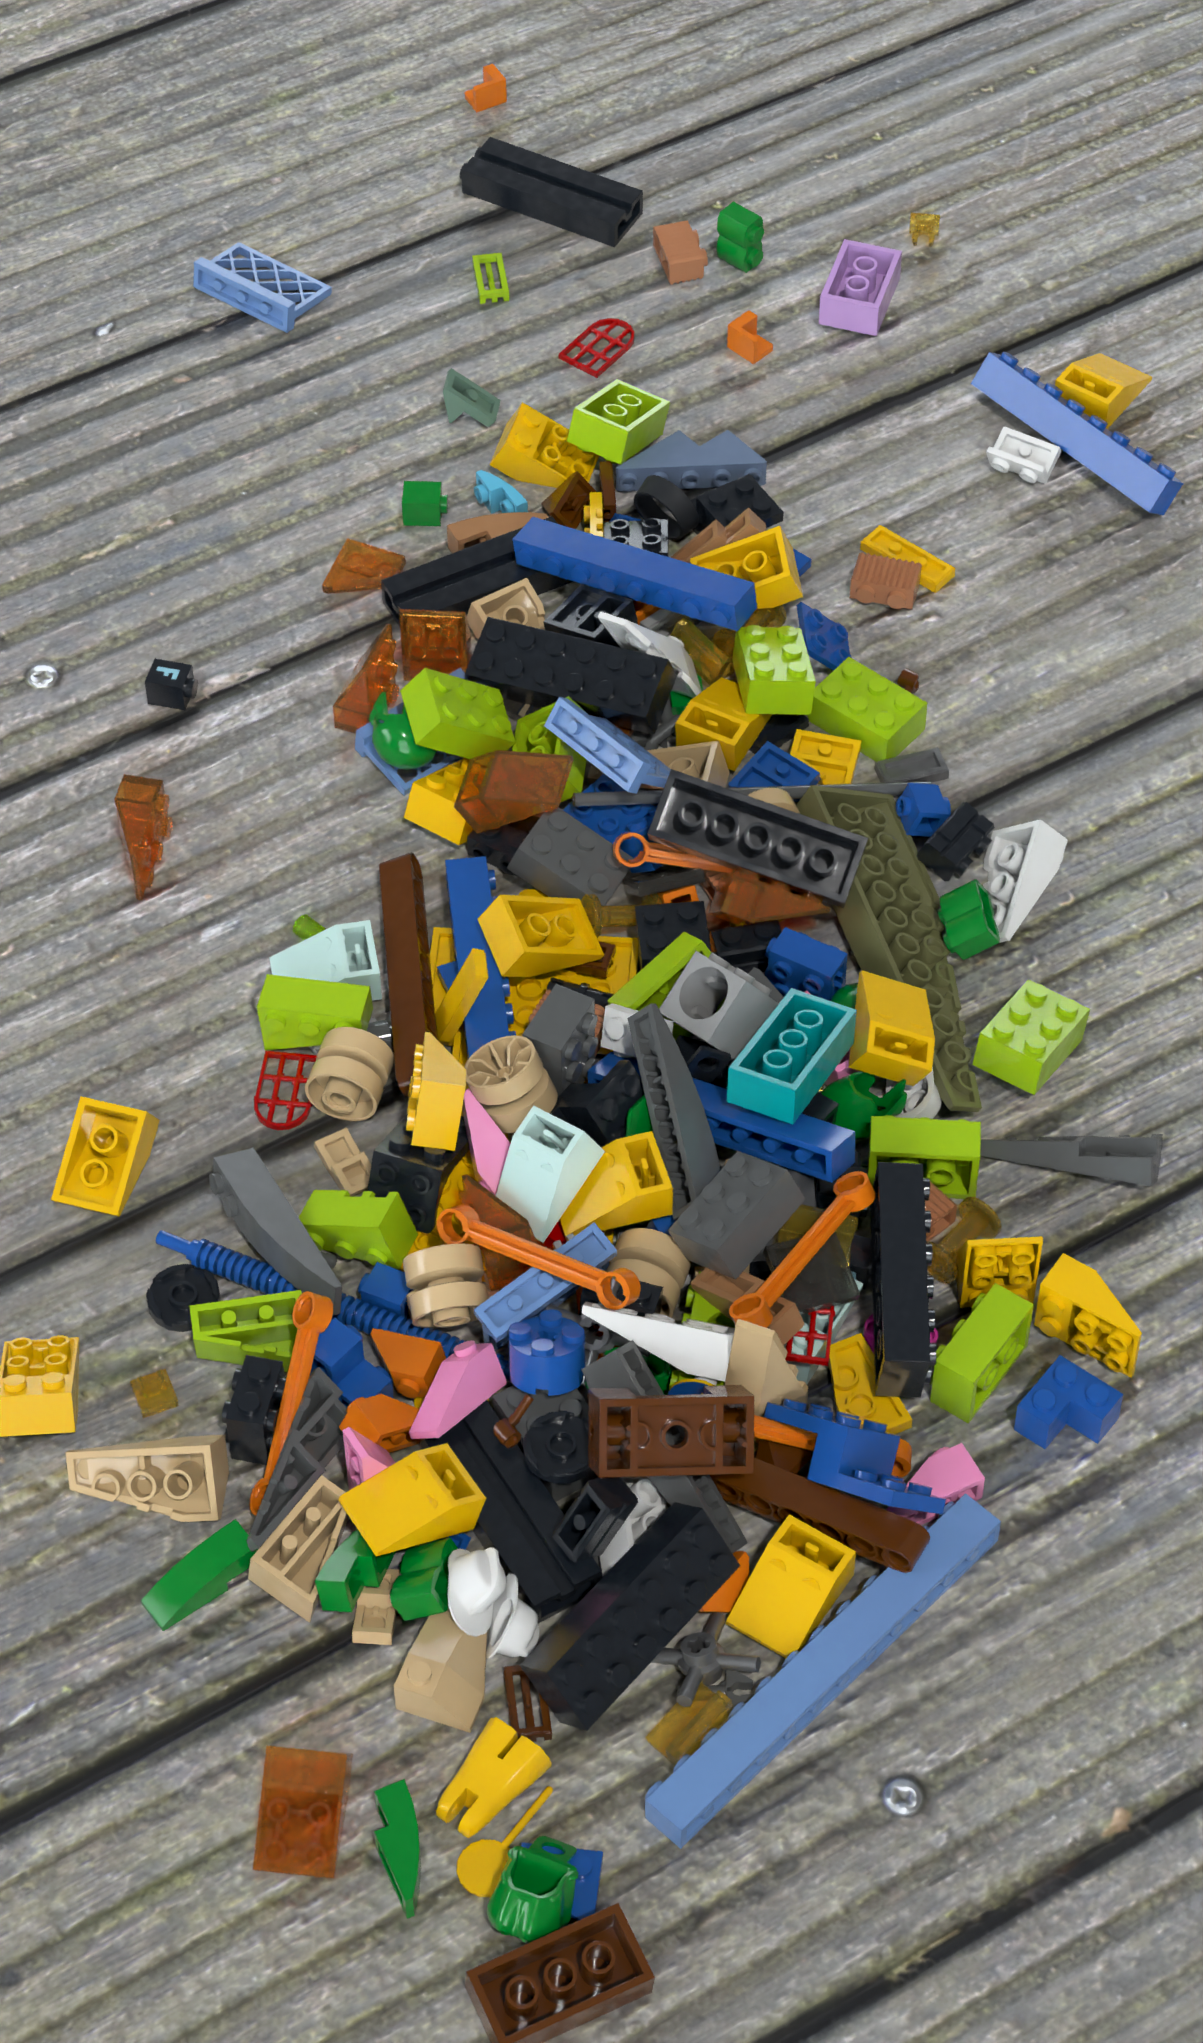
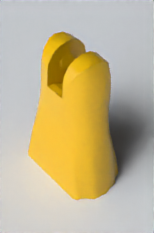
(491, 1777)

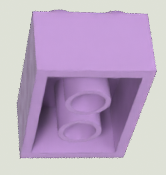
(860, 287)

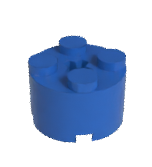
(547, 1353)

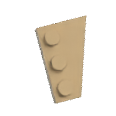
(300, 1548)

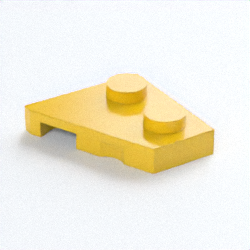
(828, 754)

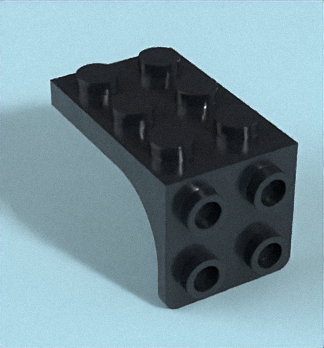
(415, 1172)

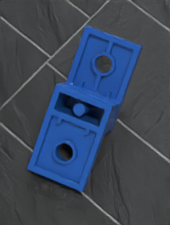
(855, 1456)

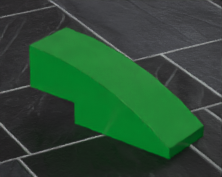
(348, 1572)
(199, 1576)
(399, 1843)

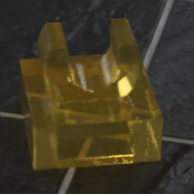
(924, 225)
(154, 1393)

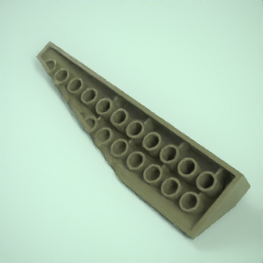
(897, 926)

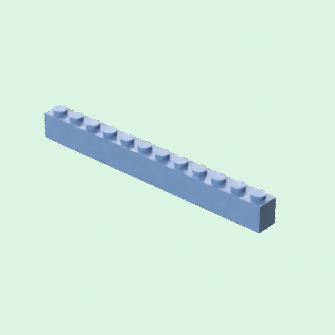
(817, 1674)

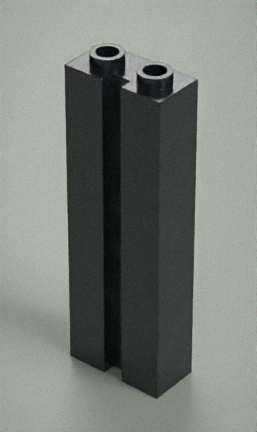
(552, 191)
(463, 578)
(518, 1517)

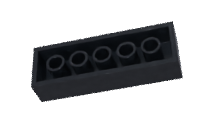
(602, 679)
(757, 837)
(901, 1280)
(630, 1615)

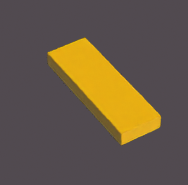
(886, 543)
(461, 995)

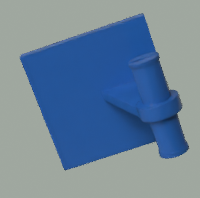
(823, 638)

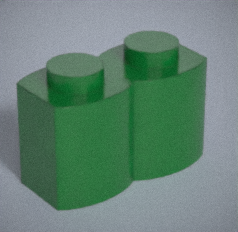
(740, 237)
(968, 920)
(423, 1580)

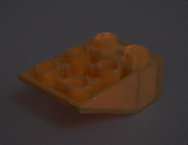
(434, 641)
(370, 677)
(511, 787)
(142, 827)
(746, 900)
(494, 1212)
(302, 1811)

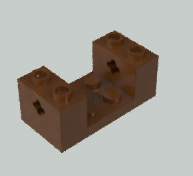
(630, 1432)

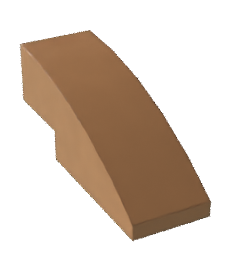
(483, 528)
(717, 535)
(723, 1291)

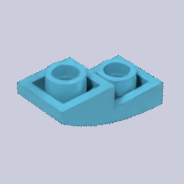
(498, 494)

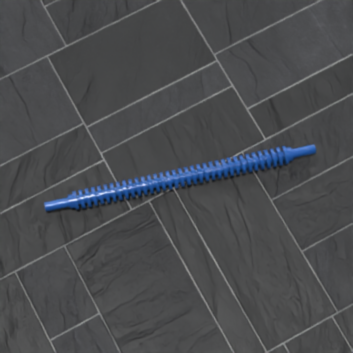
(266, 1279)

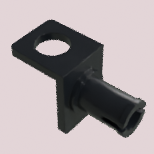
(698, 1058)

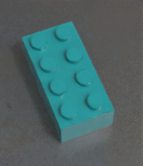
(791, 1056)

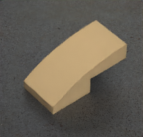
(344, 1161)
(375, 1614)

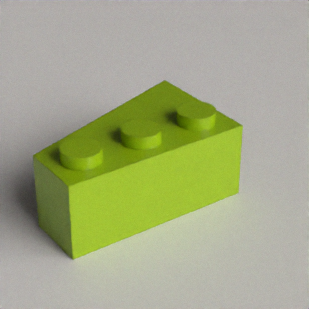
(303, 1010)
(360, 1226)
(244, 1327)

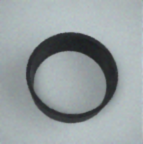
(673, 499)

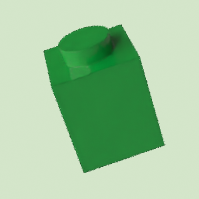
(423, 503)

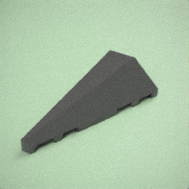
(1113, 1158)
(305, 1454)

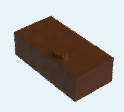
(560, 1980)

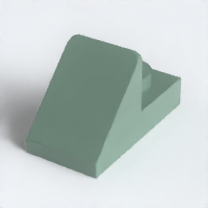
(466, 396)

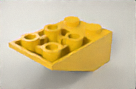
(1102, 385)
(538, 451)
(720, 717)
(433, 803)
(892, 1030)
(435, 1096)
(622, 1188)
(1002, 1261)
(1086, 1314)
(39, 1386)
(415, 1501)
(792, 1587)

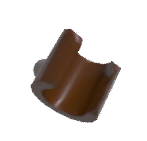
(908, 680)
(505, 1429)

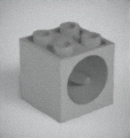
(700, 991)

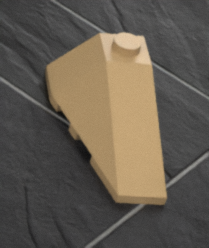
(513, 603)
(697, 760)
(761, 1367)
(163, 1476)
(443, 1674)

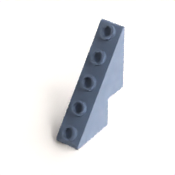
(692, 465)

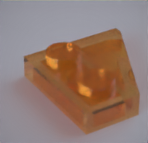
(361, 568)

